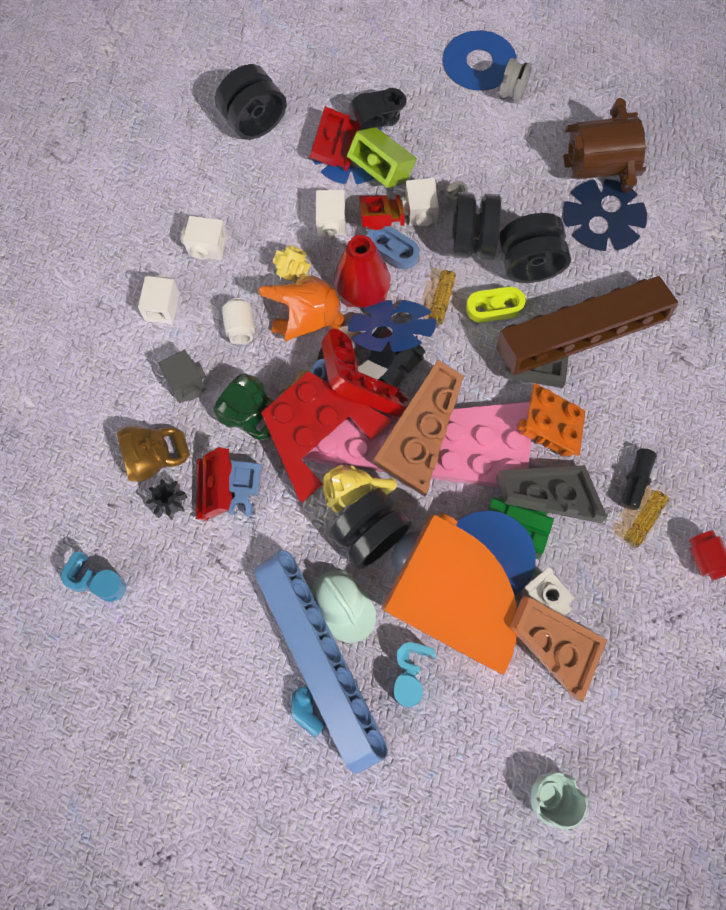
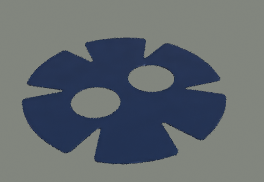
(619, 231)

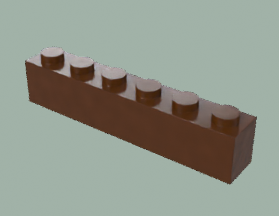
(585, 325)

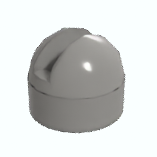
(452, 191)

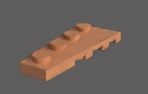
(416, 439)

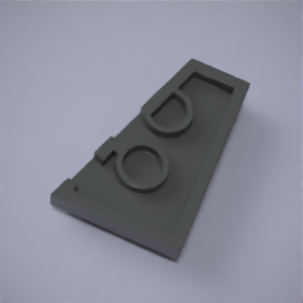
(553, 490)

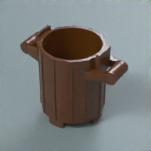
(608, 147)

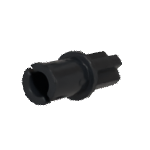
(638, 478)

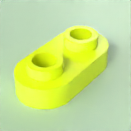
(494, 304)

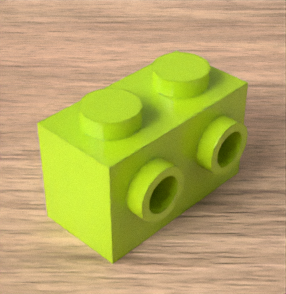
(381, 157)

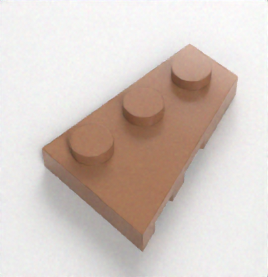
(560, 644)

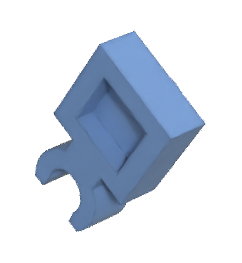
(244, 482)

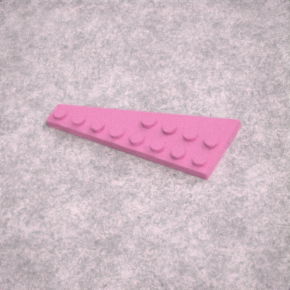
(472, 452)

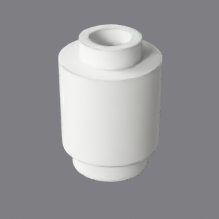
(238, 321)

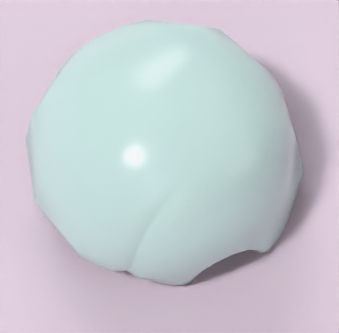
(558, 800)

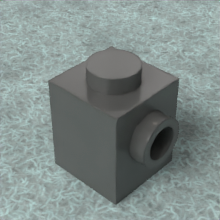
(183, 376)

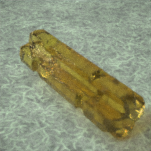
(442, 296)
(646, 518)

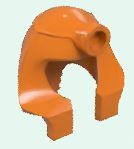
(310, 303)

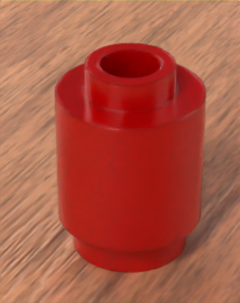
(709, 554)

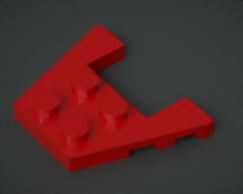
(305, 418)

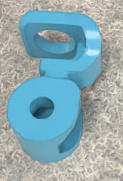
(407, 688)

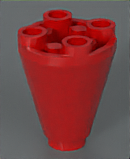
(361, 274)

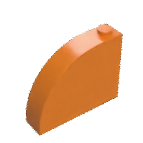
(456, 594)

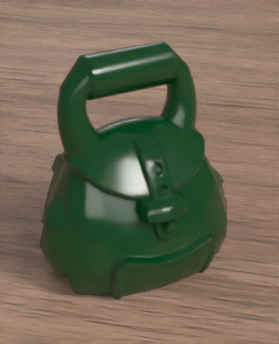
(242, 405)

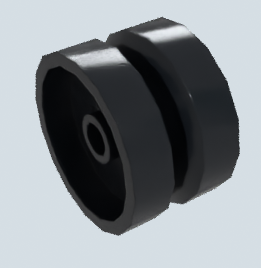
(250, 101)
(477, 226)
(535, 248)
(370, 528)

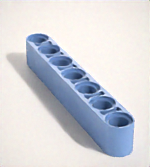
(321, 663)

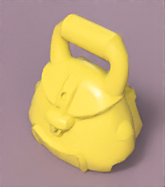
(347, 485)

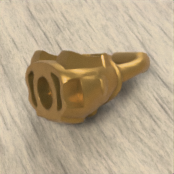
(147, 451)

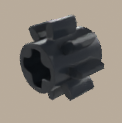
(174, 501)

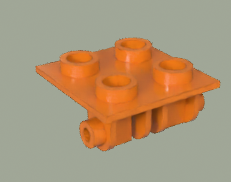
(553, 422)

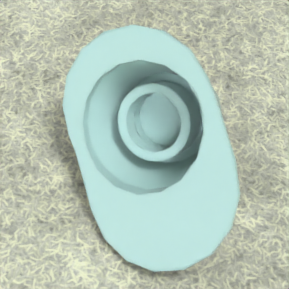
(344, 606)

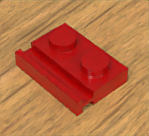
(334, 138)
(380, 211)
(213, 484)

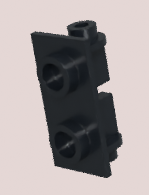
(408, 360)

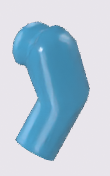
(303, 711)

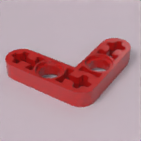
(351, 383)

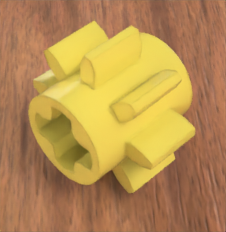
(291, 263)

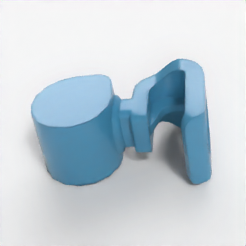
(104, 584)

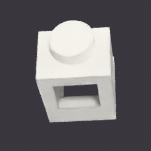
(548, 582)

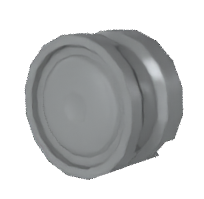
(515, 80)

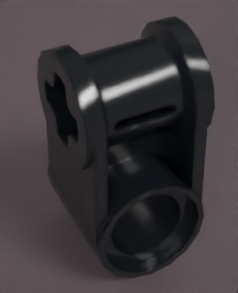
(378, 108)

